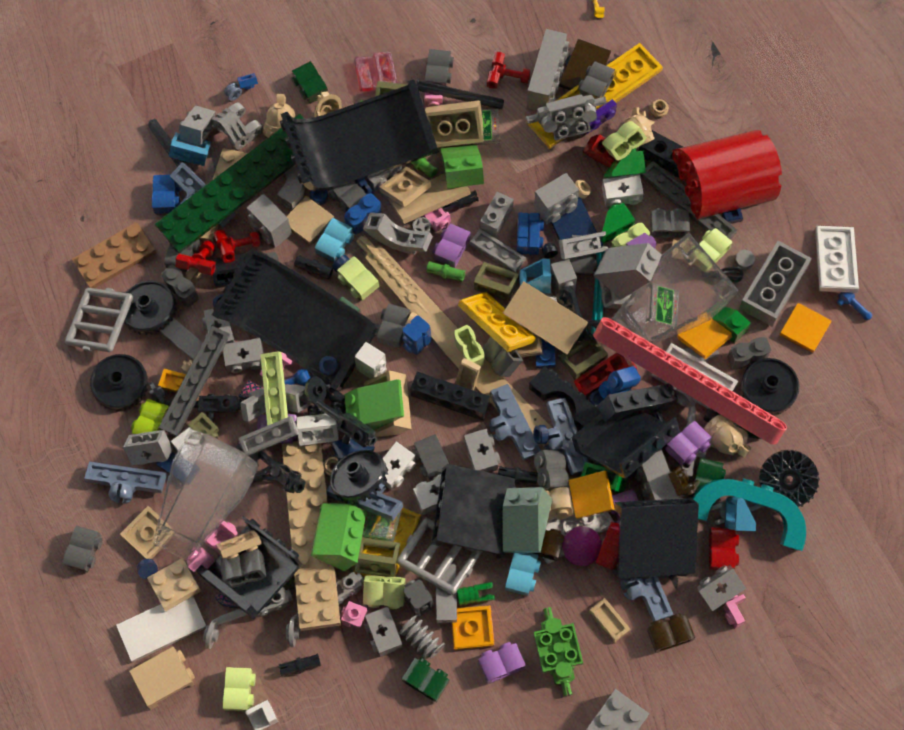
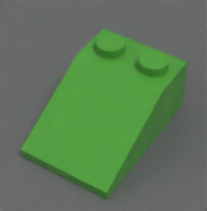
(462, 166)
(376, 403)

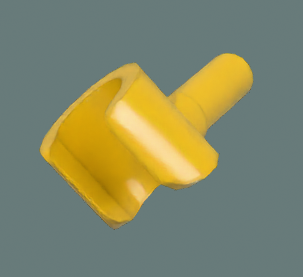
(598, 11)

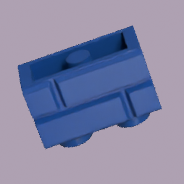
(529, 233)
(416, 335)

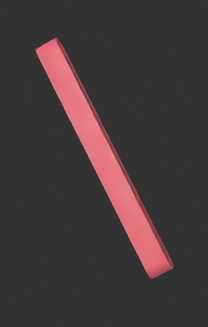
(690, 381)

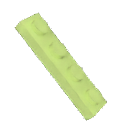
(274, 387)

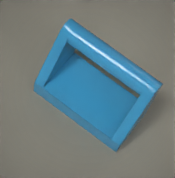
(189, 152)
(542, 271)
(738, 515)

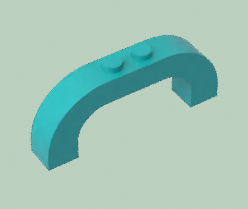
(794, 523)

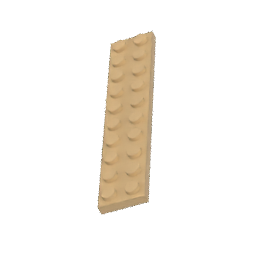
(314, 579)

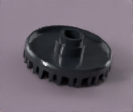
(150, 308)
(125, 392)
(770, 398)
(793, 464)
(358, 476)

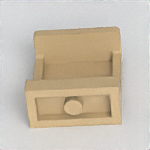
(162, 676)

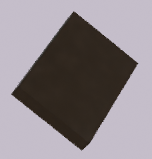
(582, 56)

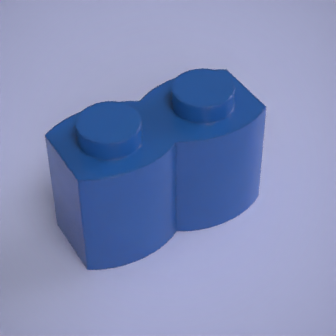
(165, 194)
(358, 214)
(620, 381)

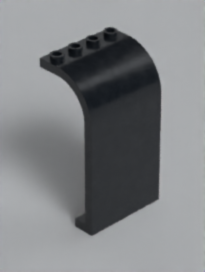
(360, 139)
(295, 316)

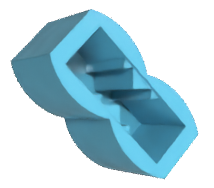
(334, 239)
(521, 573)

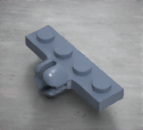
(191, 184)
(512, 423)
(560, 435)
(124, 480)
(379, 504)
(652, 594)

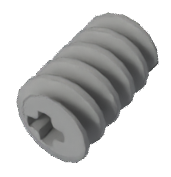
(421, 638)

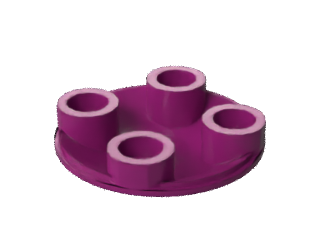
(581, 545)

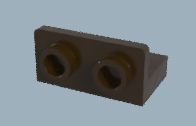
(679, 481)

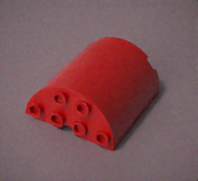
(729, 173)

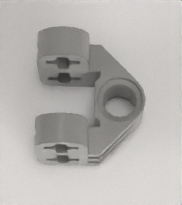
(231, 125)

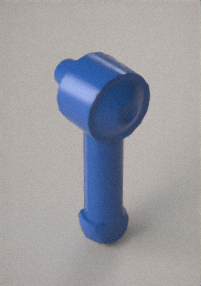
(849, 298)
(299, 377)

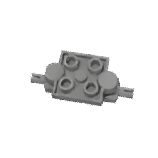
(568, 115)

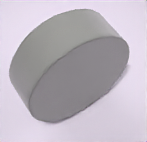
(745, 259)

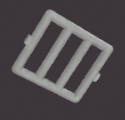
(114, 331)
(436, 578)

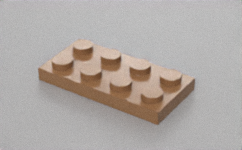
(114, 255)

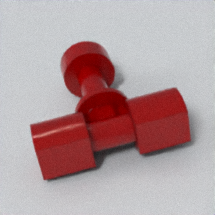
(499, 71)
(228, 246)
(198, 260)

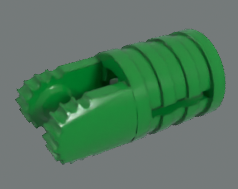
(470, 594)

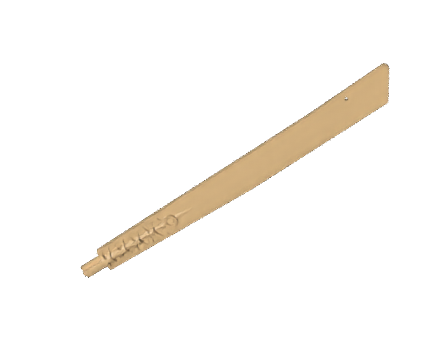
(441, 326)

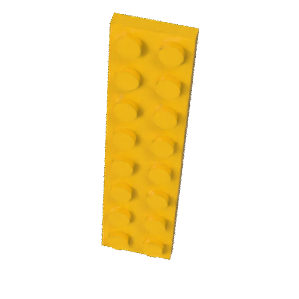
(631, 72)

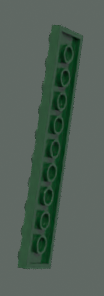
(227, 191)

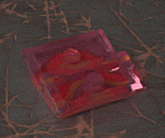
(374, 69)

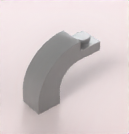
(292, 191)
(396, 237)
(255, 404)

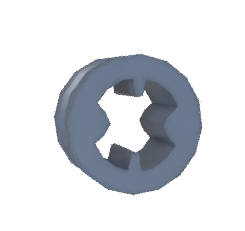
(232, 91)

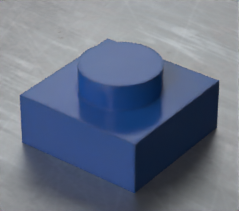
(247, 81)

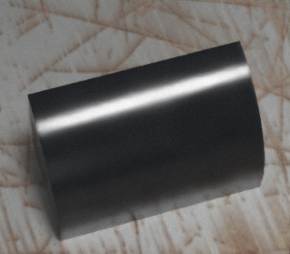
(224, 271)

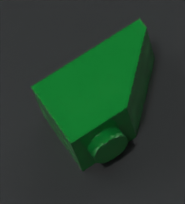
(630, 165)
(617, 222)
(733, 322)
(617, 483)

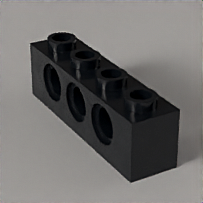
(662, 159)
(450, 395)

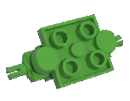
(558, 650)

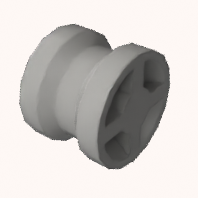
(422, 223)

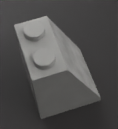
(627, 268)

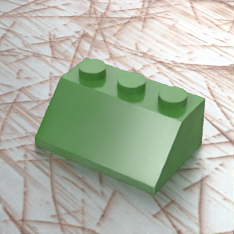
(338, 534)

